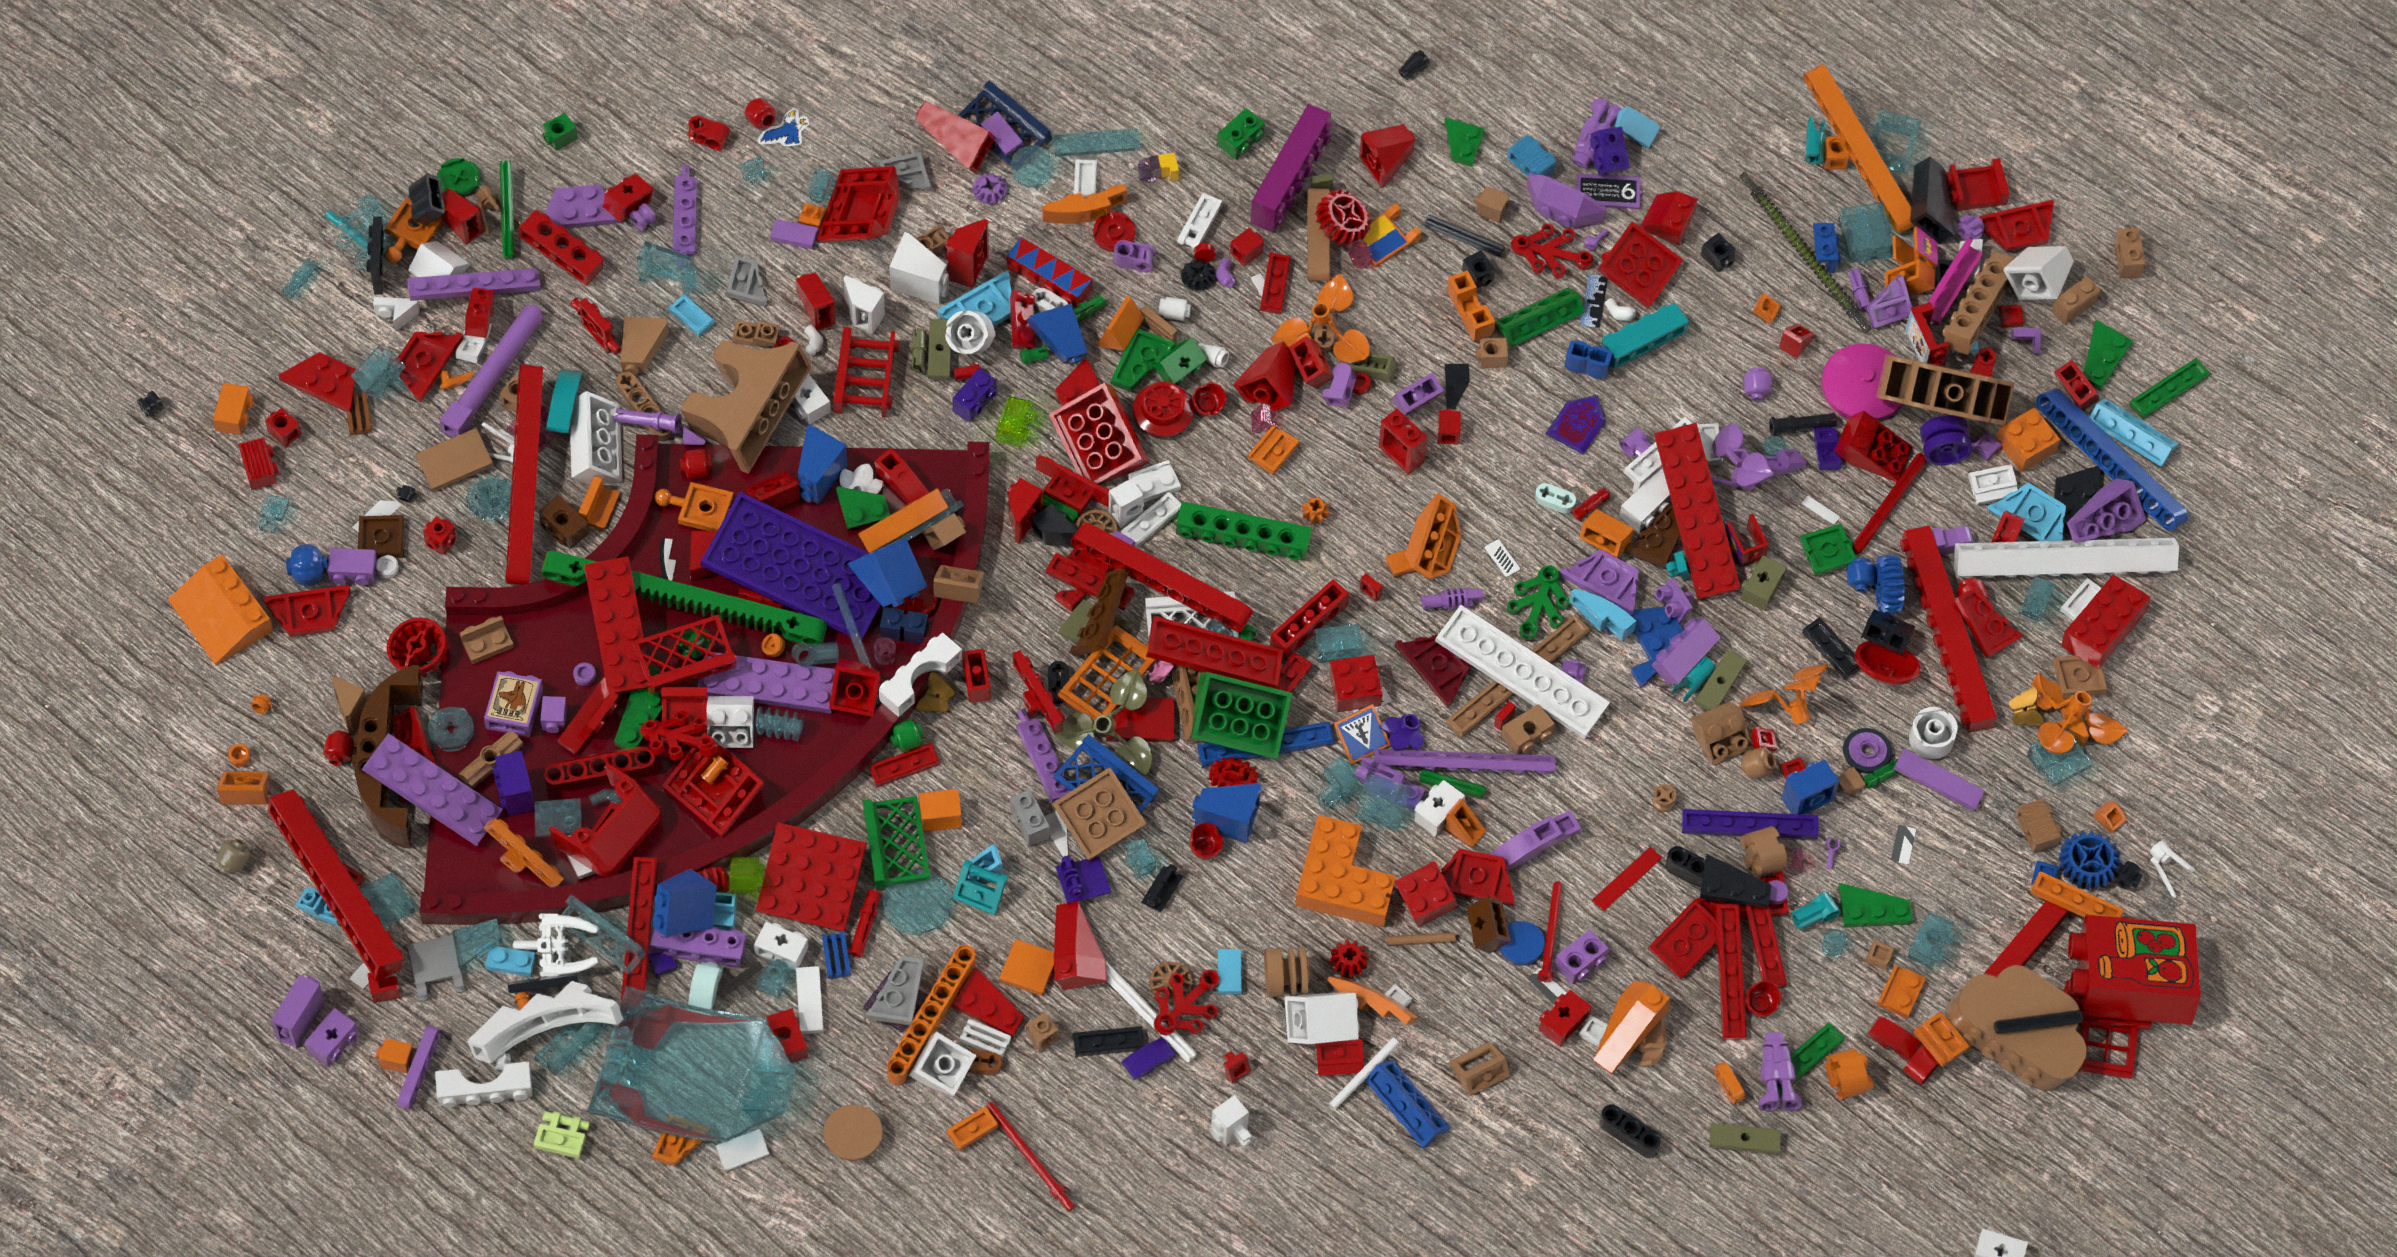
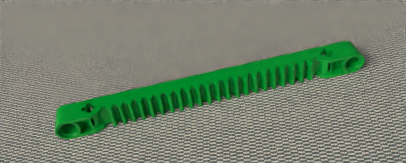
(807, 629)

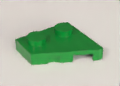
(861, 506)

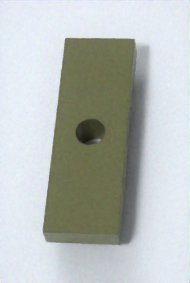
(938, 360)
(1726, 673)
(1730, 1137)

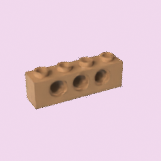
(1185, 686)

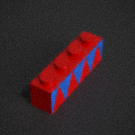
(1049, 272)

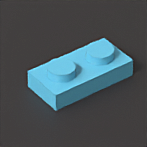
(510, 961)

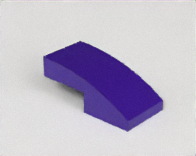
(1825, 444)
(1147, 1058)

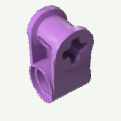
(1135, 256)

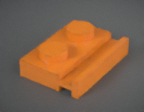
(1273, 449)
(1901, 991)
(1941, 1039)

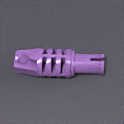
(1452, 598)

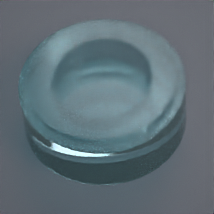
(1772, 445)

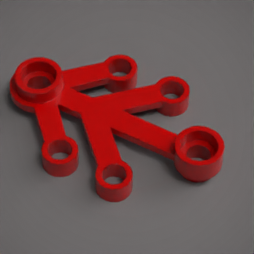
(1549, 251)
(653, 730)
(1183, 1006)

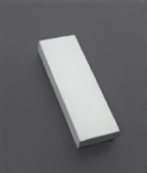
(1152, 519)
(809, 1000)

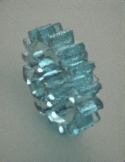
(490, 497)

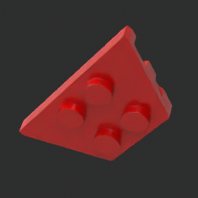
(2020, 226)
(425, 359)
(323, 379)
(1077, 383)
(309, 610)
(1478, 876)

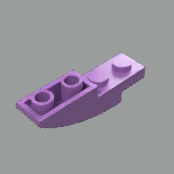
(1537, 838)

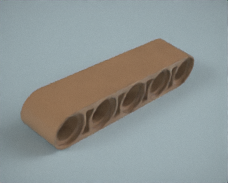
(1317, 243)

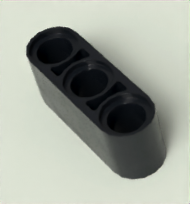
(1684, 868)
(1634, 1141)

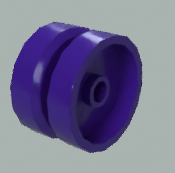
(1946, 440)

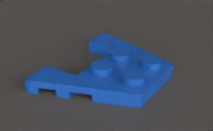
(1654, 634)

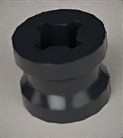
(150, 404)

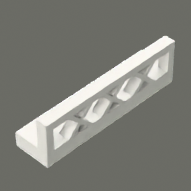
(1647, 463)

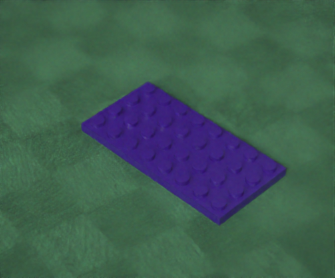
(790, 563)

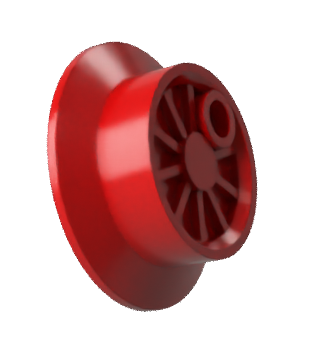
(1163, 409)

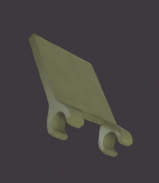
(1079, 619)

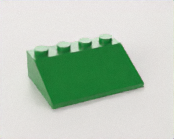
(1240, 714)

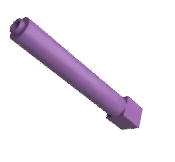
(460, 414)

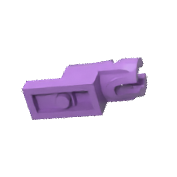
(1370, 766)

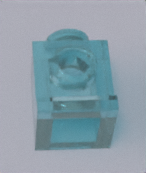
(1140, 858)
(774, 984)

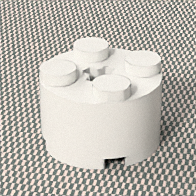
(981, 334)
(1933, 733)

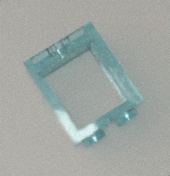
(1899, 124)

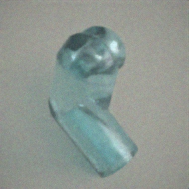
(603, 795)

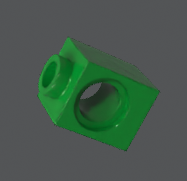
(559, 124)

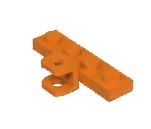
(521, 855)

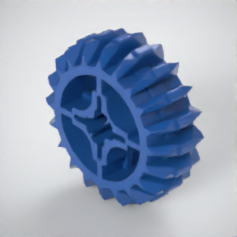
(1889, 584)
(2086, 847)

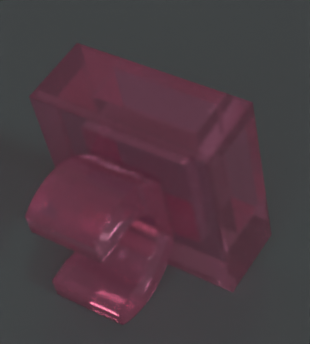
(1261, 418)

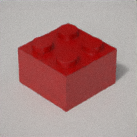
(1355, 683)
(1426, 894)

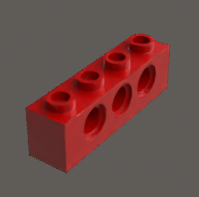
(582, 270)
(1311, 616)

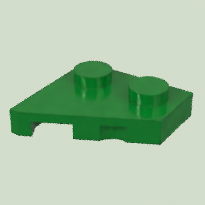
(1463, 140)

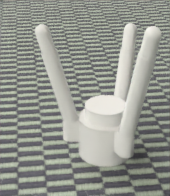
(507, 437)
(2163, 854)

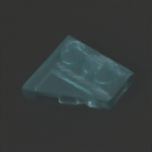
(476, 941)

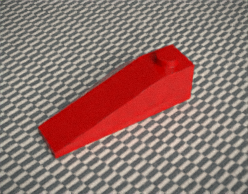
(1076, 950)

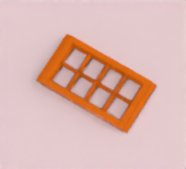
(1082, 706)

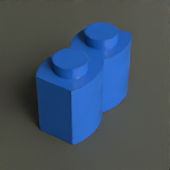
(1586, 359)

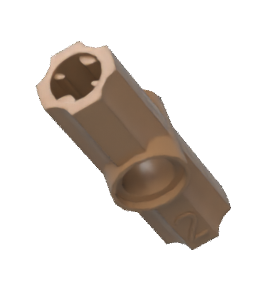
(480, 768)

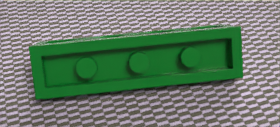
(1540, 316)

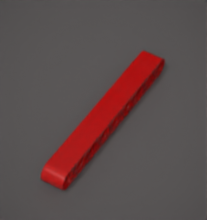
(1161, 576)

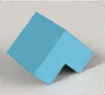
(724, 911)

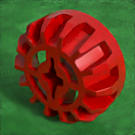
(411, 645)

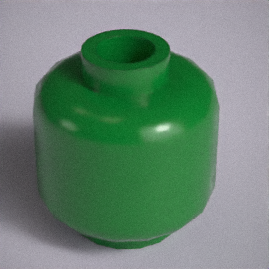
(691, 636)
(907, 736)

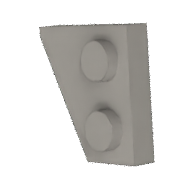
(909, 170)

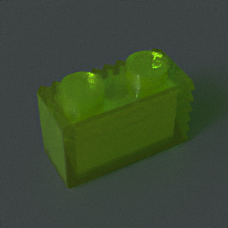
(1015, 421)
(746, 875)

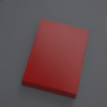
(1151, 722)
(1686, 939)

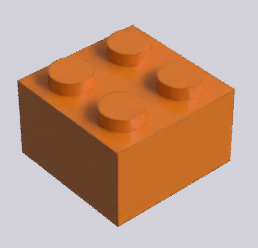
(2028, 439)

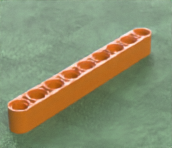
(1859, 147)

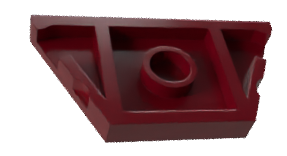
(1436, 666)

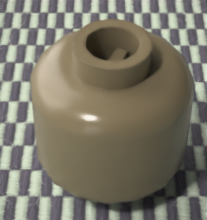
(233, 856)

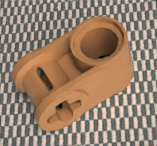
(935, 240)

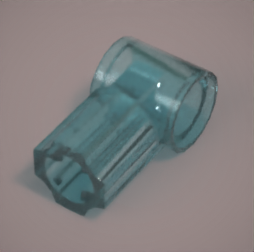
(817, 653)

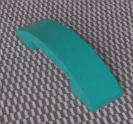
(563, 400)

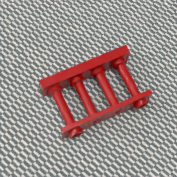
(847, 361)

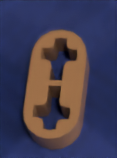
(1328, 333)

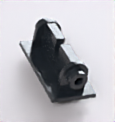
(1162, 888)

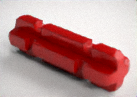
(1591, 503)

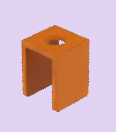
(940, 810)

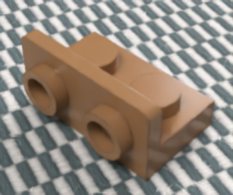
(486, 639)

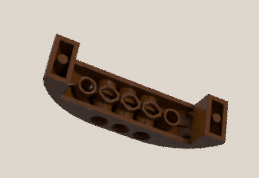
(375, 723)

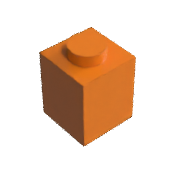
(395, 1055)

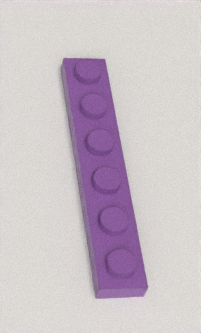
(461, 284)

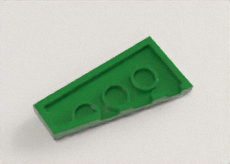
(639, 709)

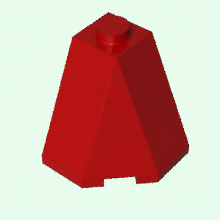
(1386, 151)
(1269, 378)

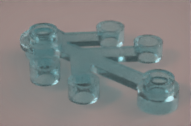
(362, 228)

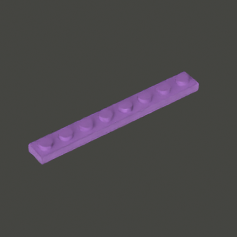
(1474, 761)

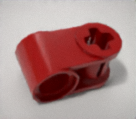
(709, 134)
(1982, 367)

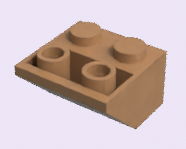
(1722, 732)

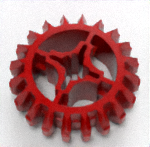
(1343, 217)

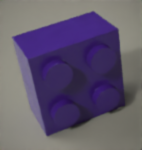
(513, 783)

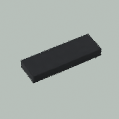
(1831, 648)
(541, 983)
(1108, 1041)

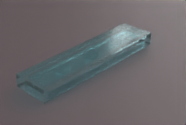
(1096, 142)

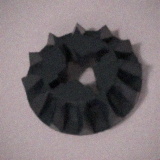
(1198, 282)

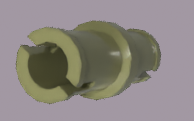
(918, 350)

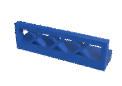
(1406, 1104)

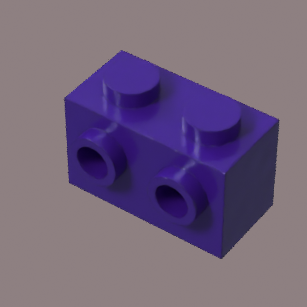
(1609, 151)
(974, 395)

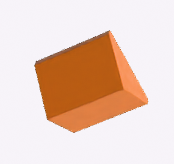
(1122, 326)
(243, 787)

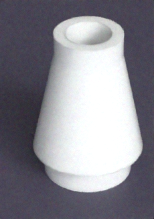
(1215, 355)

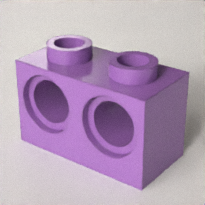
(1577, 954)

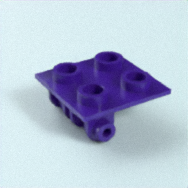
(1082, 879)

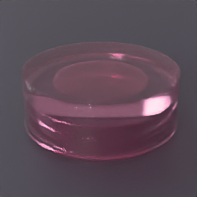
(1797, 858)

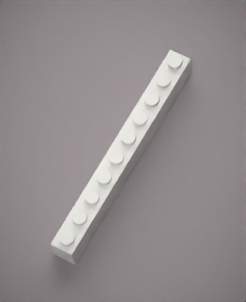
(2066, 557)

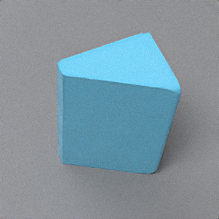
(1637, 126)

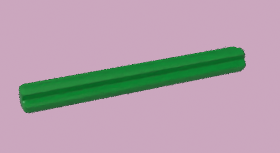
(506, 209)

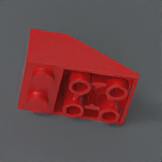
(1873, 447)

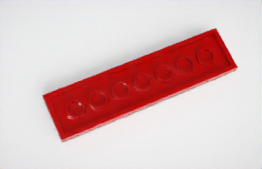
(1697, 511)

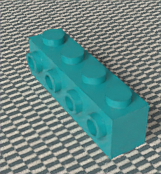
(1645, 335)

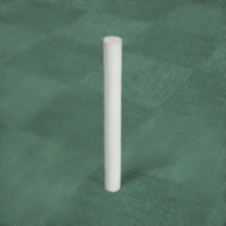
(1364, 1073)

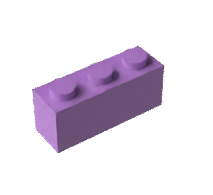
(1685, 650)

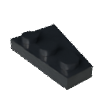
(376, 250)
(1733, 885)

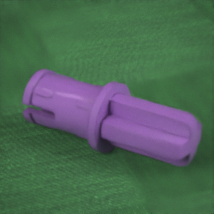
(1860, 290)

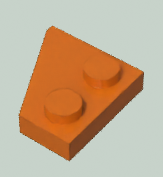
(673, 1149)

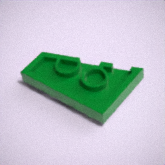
(1871, 908)

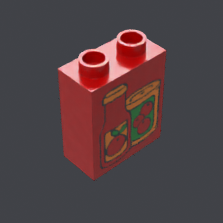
(2136, 969)

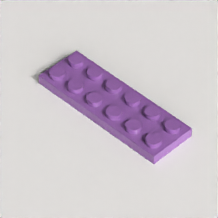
(774, 683)
(431, 789)

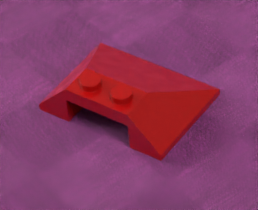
(861, 205)
(722, 801)

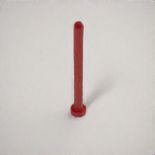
(1545, 974)

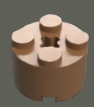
(1763, 852)

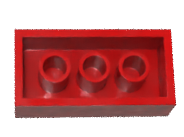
(2105, 621)

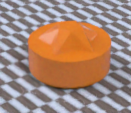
(773, 645)

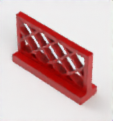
(694, 670)

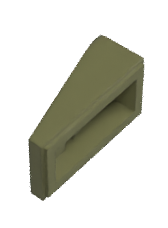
(1384, 372)

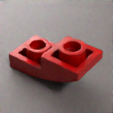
(1892, 1035)

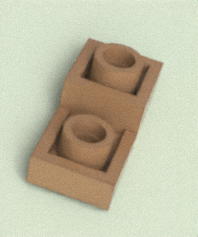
(755, 334)

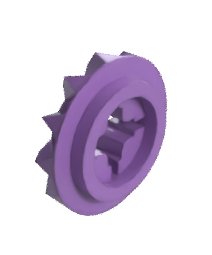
(983, 193)

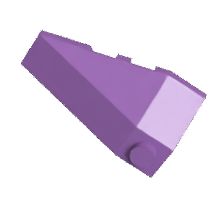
(2107, 512)

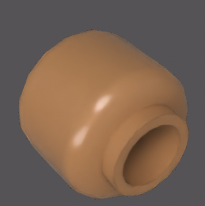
(1758, 763)

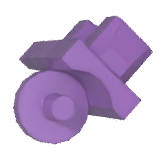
(1677, 601)

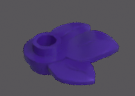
(1401, 733)

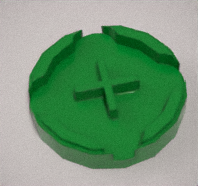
(459, 176)

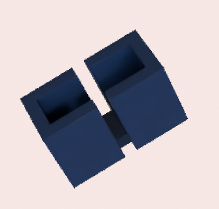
(914, 625)

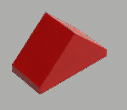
(1795, 339)

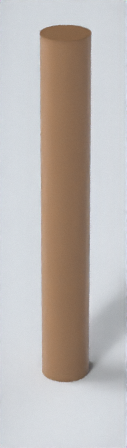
(1420, 938)

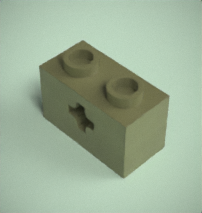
(1771, 575)

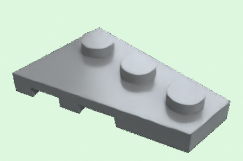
(899, 995)

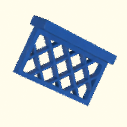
(1106, 759)

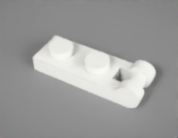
(1200, 220)

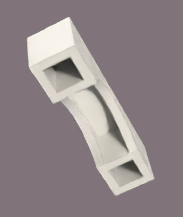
(939, 656)
(512, 1083)

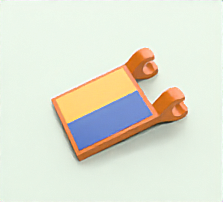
(1385, 238)

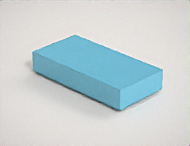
(691, 315)
(1229, 971)

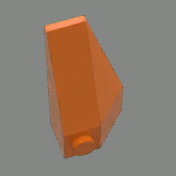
(1633, 1018)

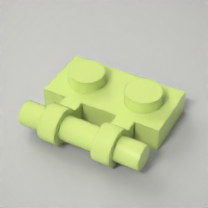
(560, 1140)

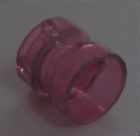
(1360, 249)

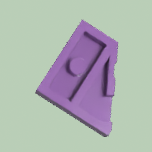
(1890, 304)

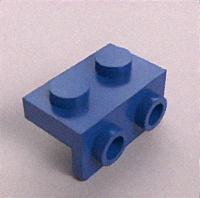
(1826, 245)

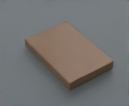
(454, 459)

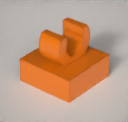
(811, 215)

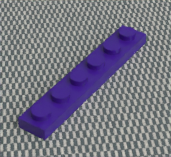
(1740, 823)

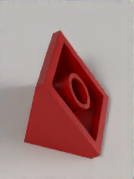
(776, 490)

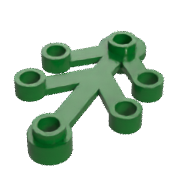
(1540, 600)

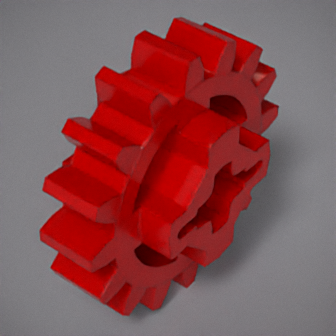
(1232, 773)

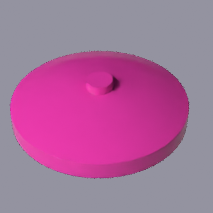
(1853, 379)

